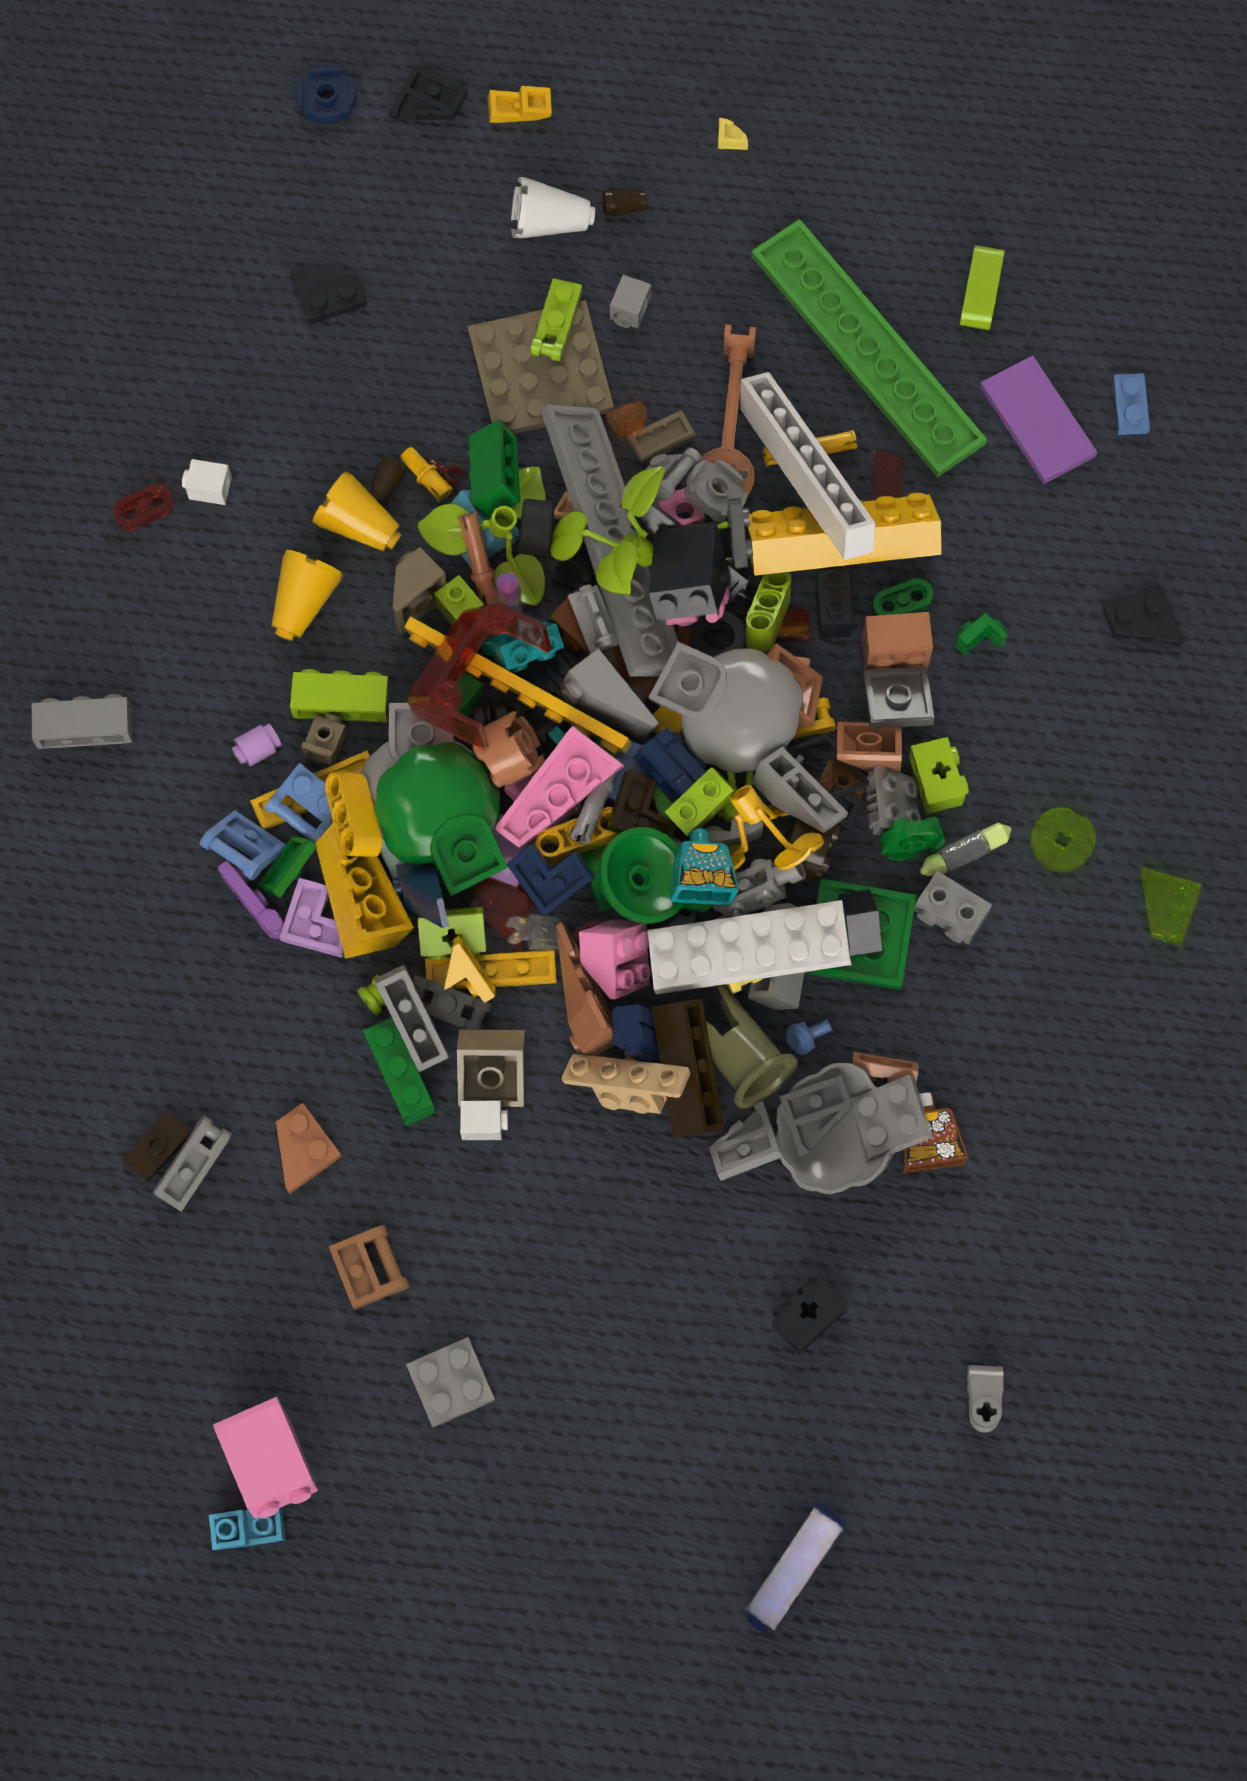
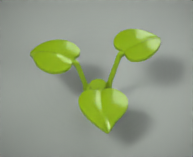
(443, 533)
(616, 568)

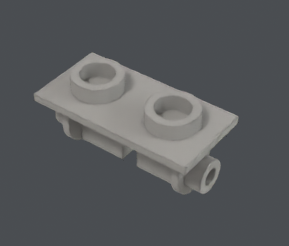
(593, 618)

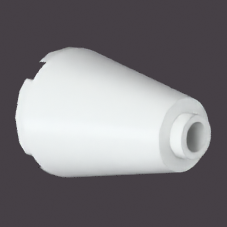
(548, 210)

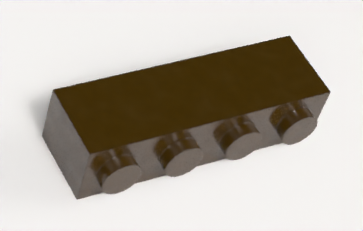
(685, 1042)

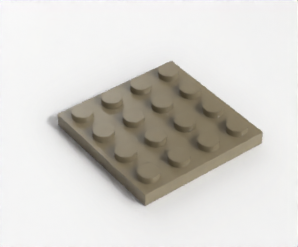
(523, 384)

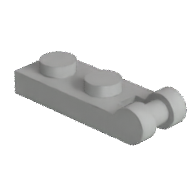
(191, 1164)

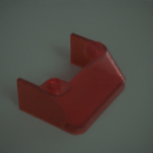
(436, 691)

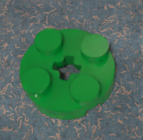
(909, 837)

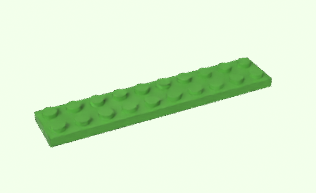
(869, 348)

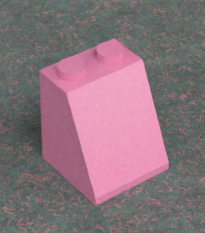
(265, 1458)

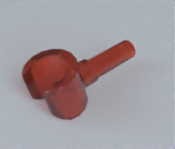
(445, 471)

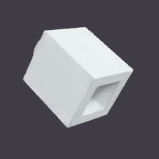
(207, 481)
(483, 1120)

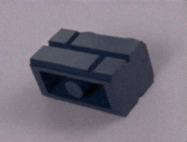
(670, 764)
(635, 1032)

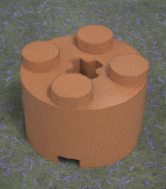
(510, 750)

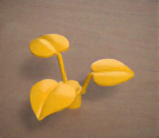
(753, 810)

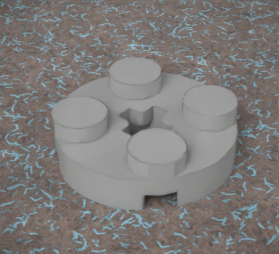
(701, 492)

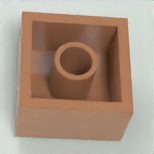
(897, 641)

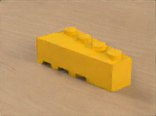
(361, 899)

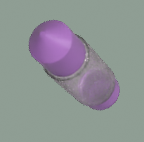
(509, 591)

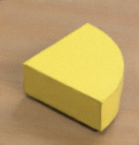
(731, 136)

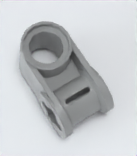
(986, 1391)

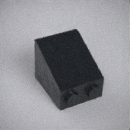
(688, 572)

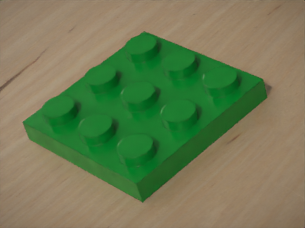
(895, 920)

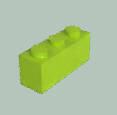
(341, 695)

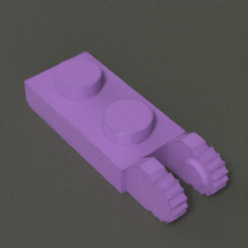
(253, 901)

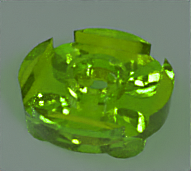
(1072, 825)

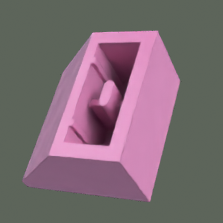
(616, 956)

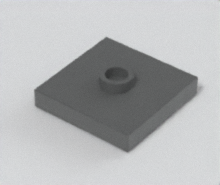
(898, 697)

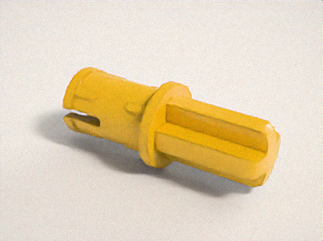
(426, 474)

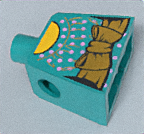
(703, 872)

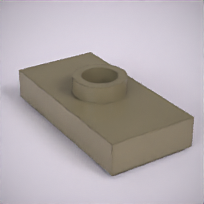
(661, 437)

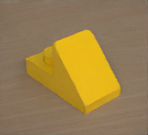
(464, 964)

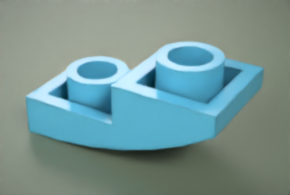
(240, 1529)

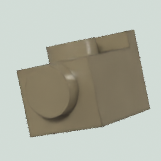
(324, 749)

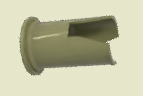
(748, 1055)

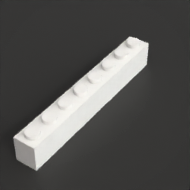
(807, 466)

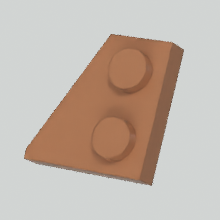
(303, 1147)

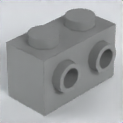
(952, 908)

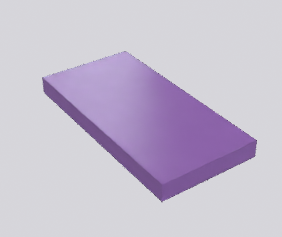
(1038, 419)

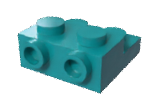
(515, 654)

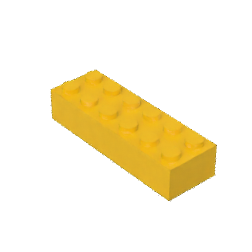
(796, 541)

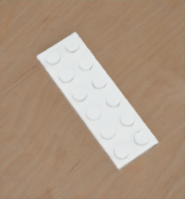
(749, 947)

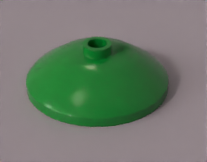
(648, 857)

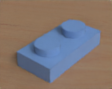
(1131, 404)

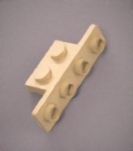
(627, 1082)

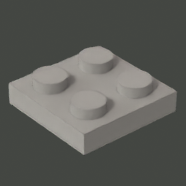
(450, 1382)

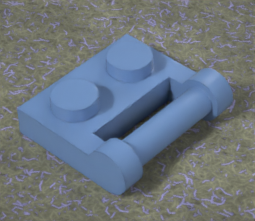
(309, 793)
(247, 838)

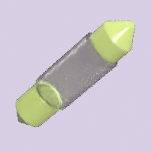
(966, 850)

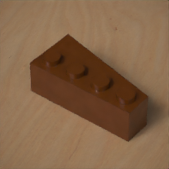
(575, 642)

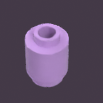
(256, 745)

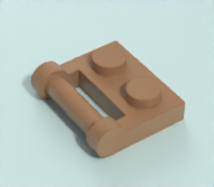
(357, 1270)

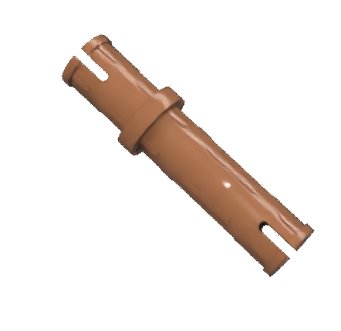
(482, 573)

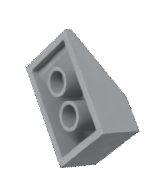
(605, 696)

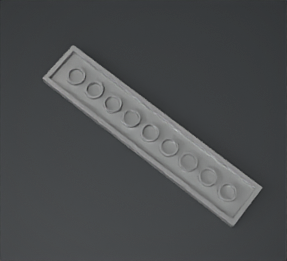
(597, 491)

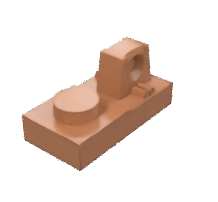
(883, 1067)

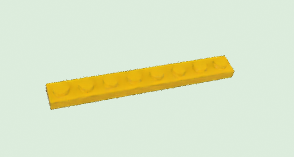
(528, 693)

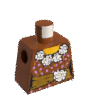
(942, 1150)

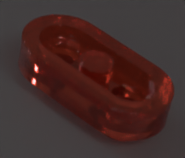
(142, 505)

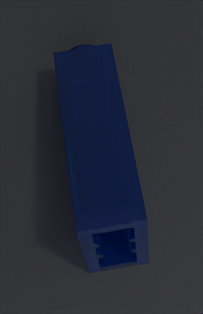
(794, 1568)

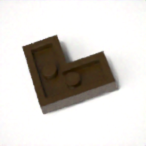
(633, 805)

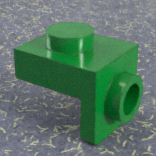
(972, 633)

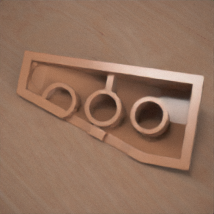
(585, 1005)

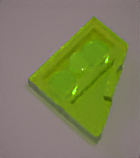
(1169, 904)

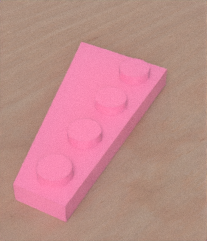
(562, 781)

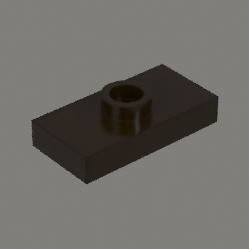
(157, 1146)

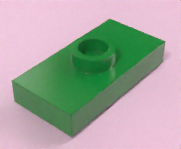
(286, 866)

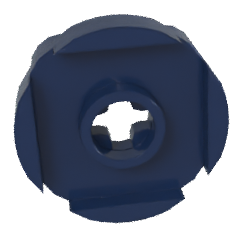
(326, 110)

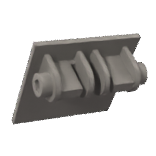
(892, 798)

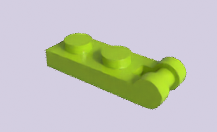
(556, 319)

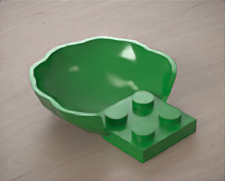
(441, 812)

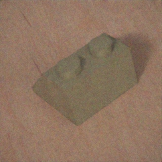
(414, 587)
(491, 1066)

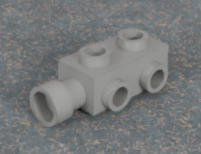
(760, 887)

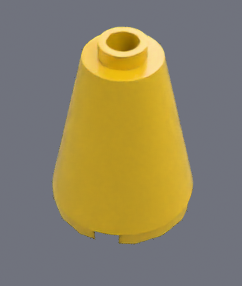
(357, 515)
(301, 593)

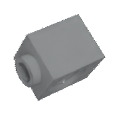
(630, 302)

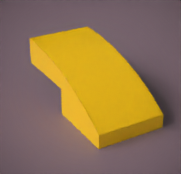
(526, 105)

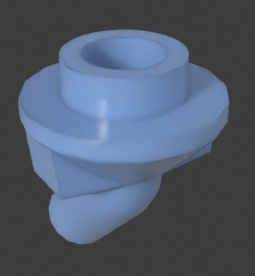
(801, 1037)

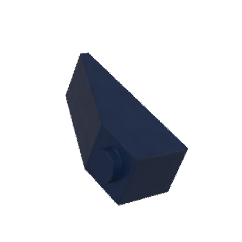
(421, 891)

